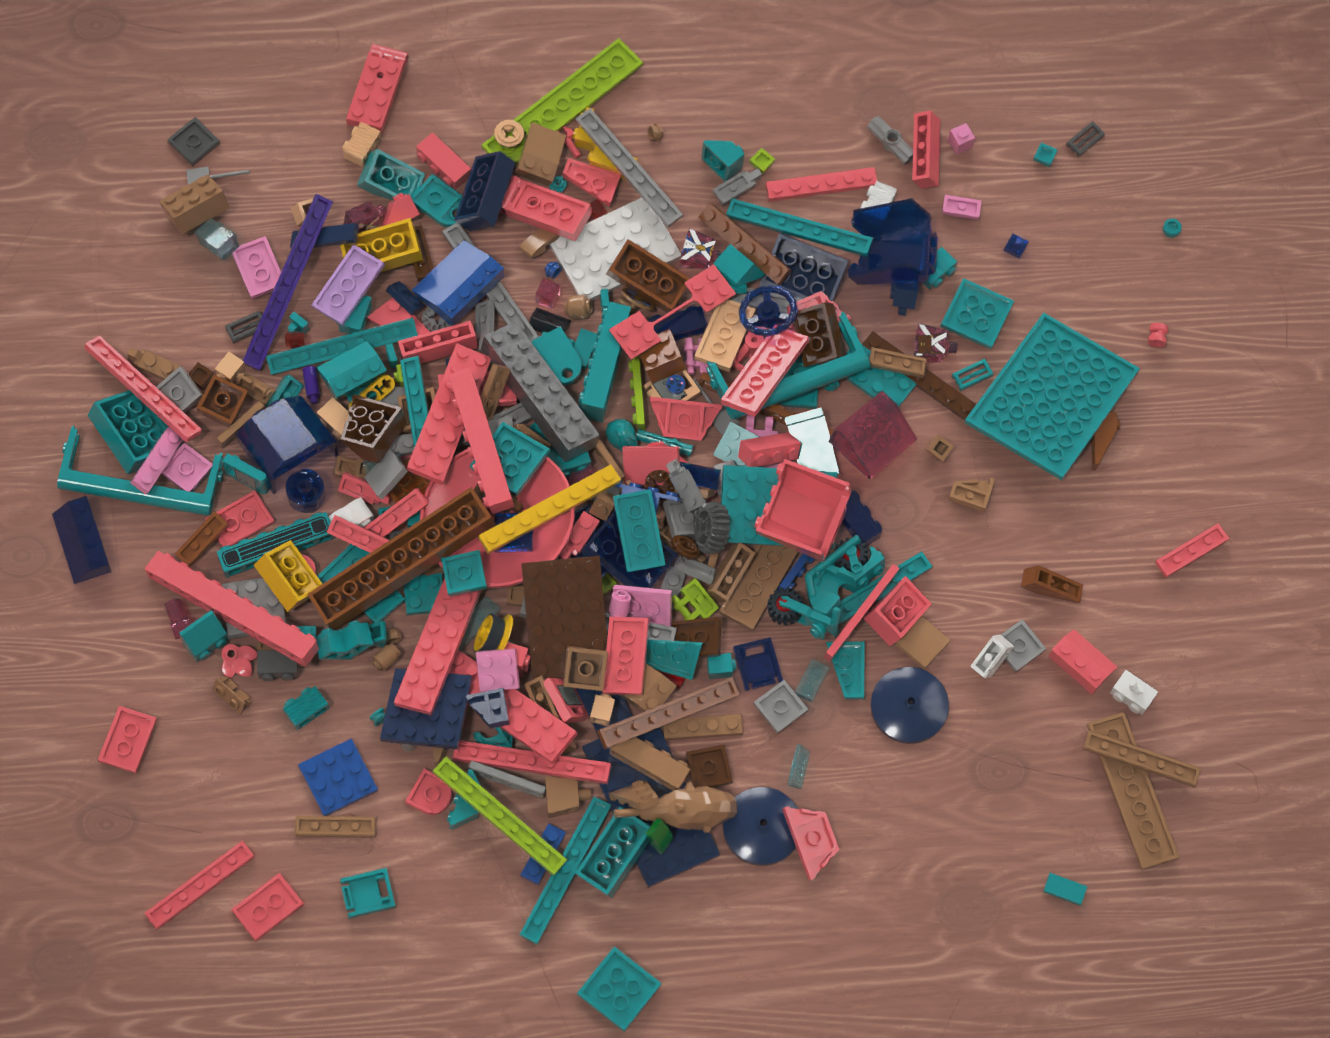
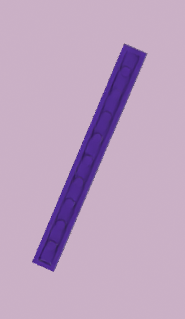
(287, 282)

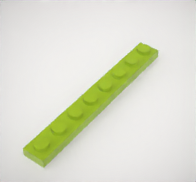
(499, 816)

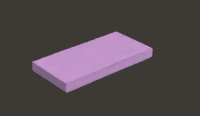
(348, 285)

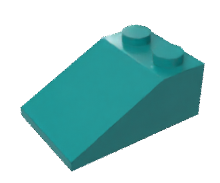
(389, 176)

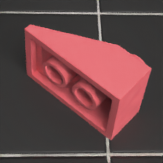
(897, 611)

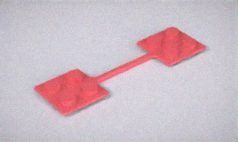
(638, 335)

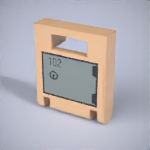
(660, 390)

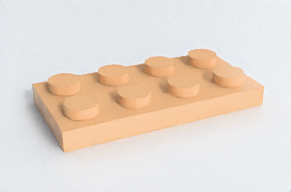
(723, 335)

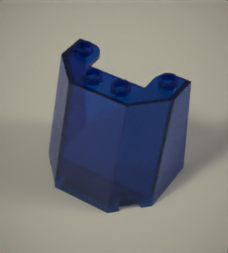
(901, 245)
(284, 437)

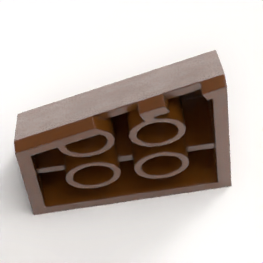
(372, 427)

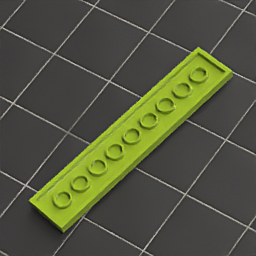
(573, 95)

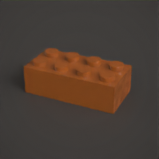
(648, 276)

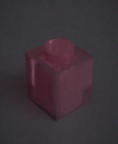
(547, 293)

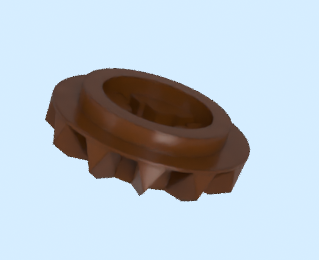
(659, 476)
(685, 547)

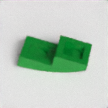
(659, 836)

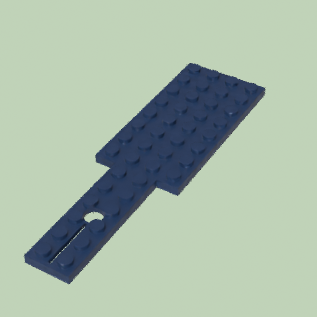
(689, 846)

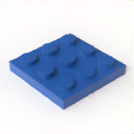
(338, 777)

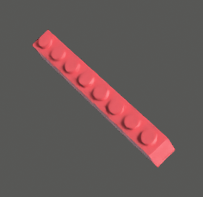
(482, 444)

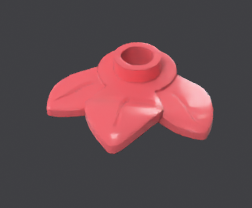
(240, 662)

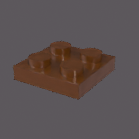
(709, 767)

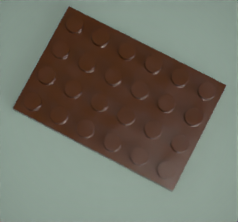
(562, 610)

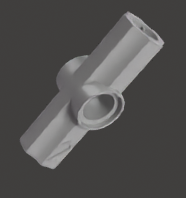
(885, 132)

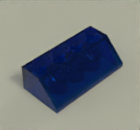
(81, 540)

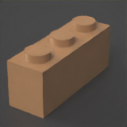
(730, 572)

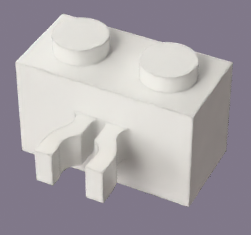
(1133, 692)

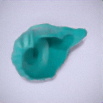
(620, 434)

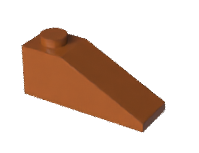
(1103, 438)
(1051, 584)

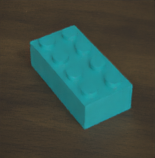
(614, 854)

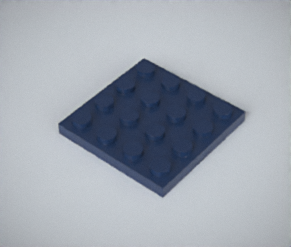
(437, 730)

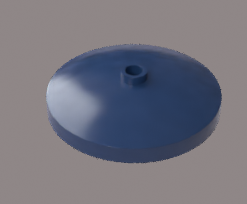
(905, 721)
(759, 843)

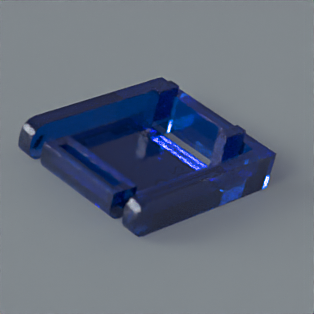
(760, 667)

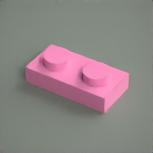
(961, 207)

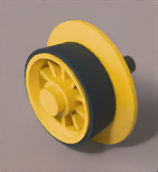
(494, 633)

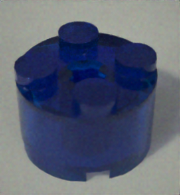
(297, 485)

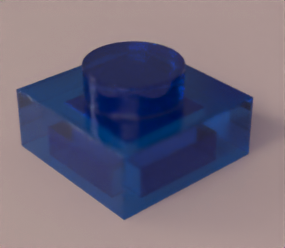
(1016, 246)

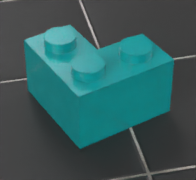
(344, 643)

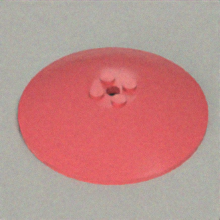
(550, 539)

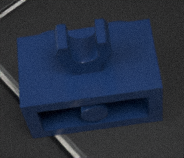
(904, 296)

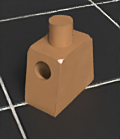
(563, 796)

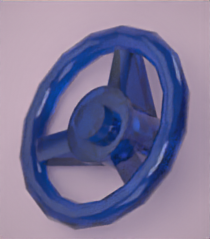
(768, 312)

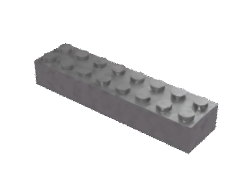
(541, 392)

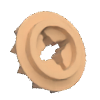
(509, 126)

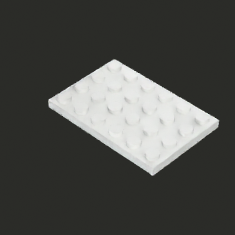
(601, 241)

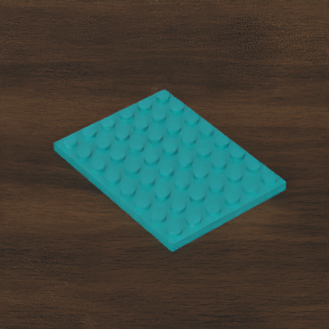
(1052, 396)

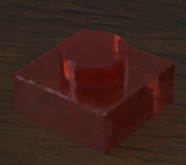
(597, 210)
(295, 340)

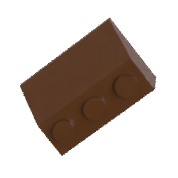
(824, 334)

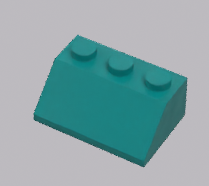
(352, 370)

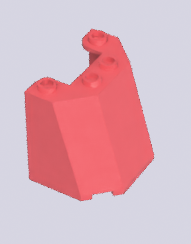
(804, 510)

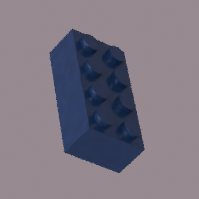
(484, 191)

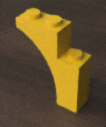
(595, 155)

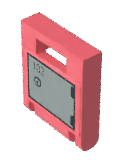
(565, 700)

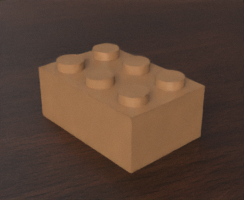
(194, 204)

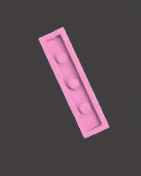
(156, 460)

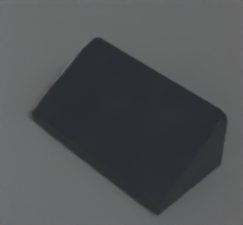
(546, 321)

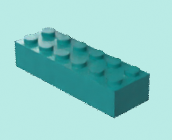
(603, 364)

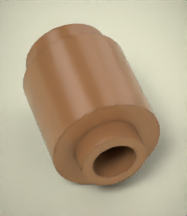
(385, 657)

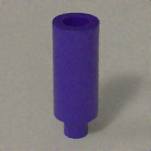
(311, 384)

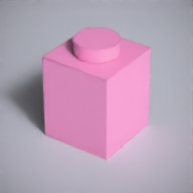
(961, 138)

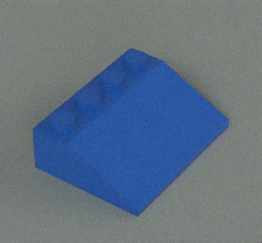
(459, 282)

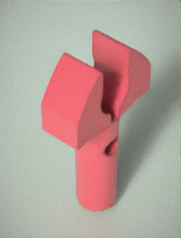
(568, 141)

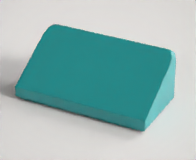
(286, 388)

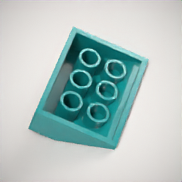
(127, 428)

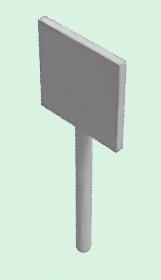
(194, 174)
(722, 419)

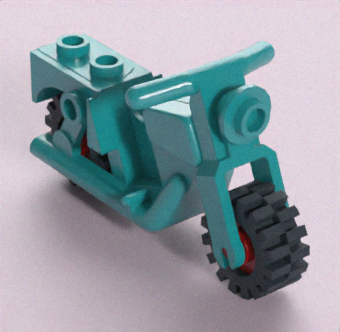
(843, 568)

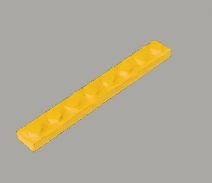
(549, 509)

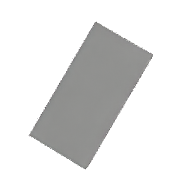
(696, 569)

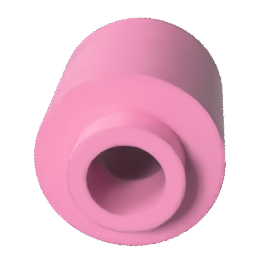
(619, 604)

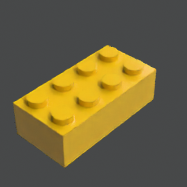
(392, 244)

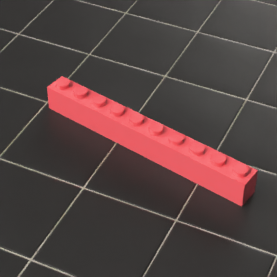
(232, 609)

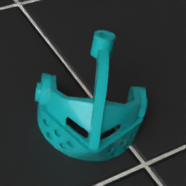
(502, 737)

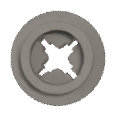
(430, 323)

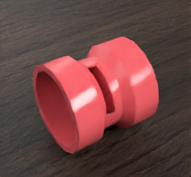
(1158, 333)

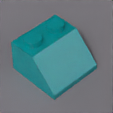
(723, 158)
(204, 636)

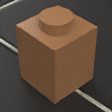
(938, 448)
(602, 505)

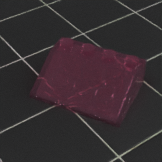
(873, 435)

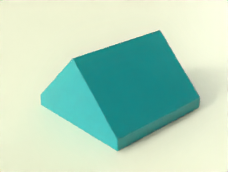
(737, 267)

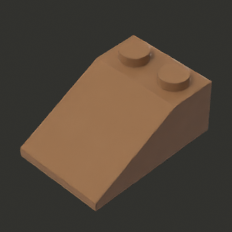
(540, 154)
(655, 691)

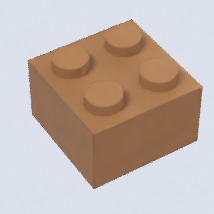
(585, 668)

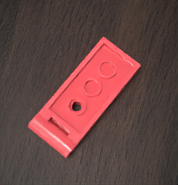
(374, 94)
(545, 208)

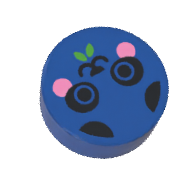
(675, 384)

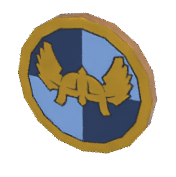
(635, 300)

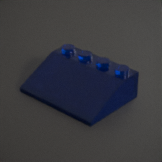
(608, 546)

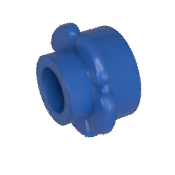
(553, 269)

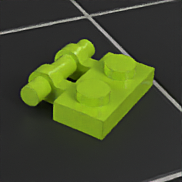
(697, 598)

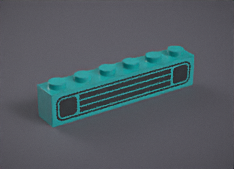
(247, 552)

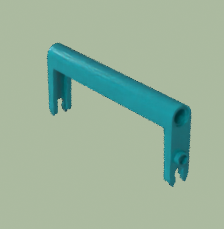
(809, 379)
(125, 491)

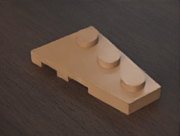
(638, 795)

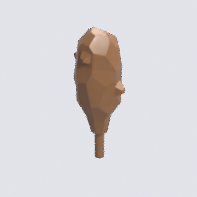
(689, 808)

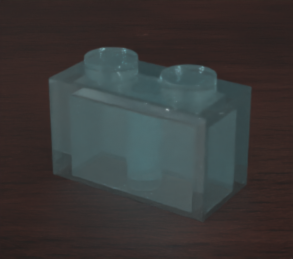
(217, 238)

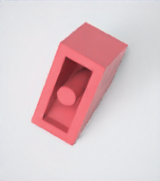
(400, 209)

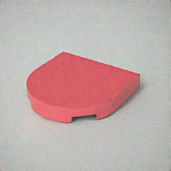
(429, 794)

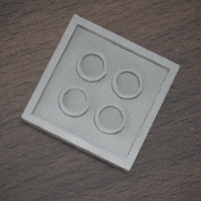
(260, 595)

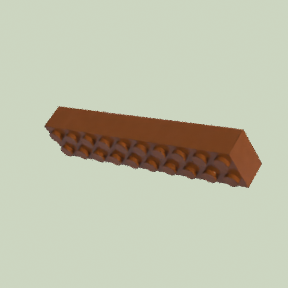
(401, 559)

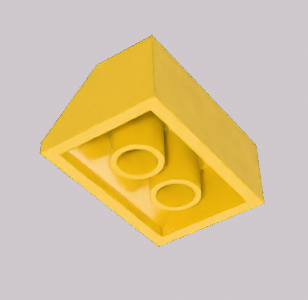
(287, 575)

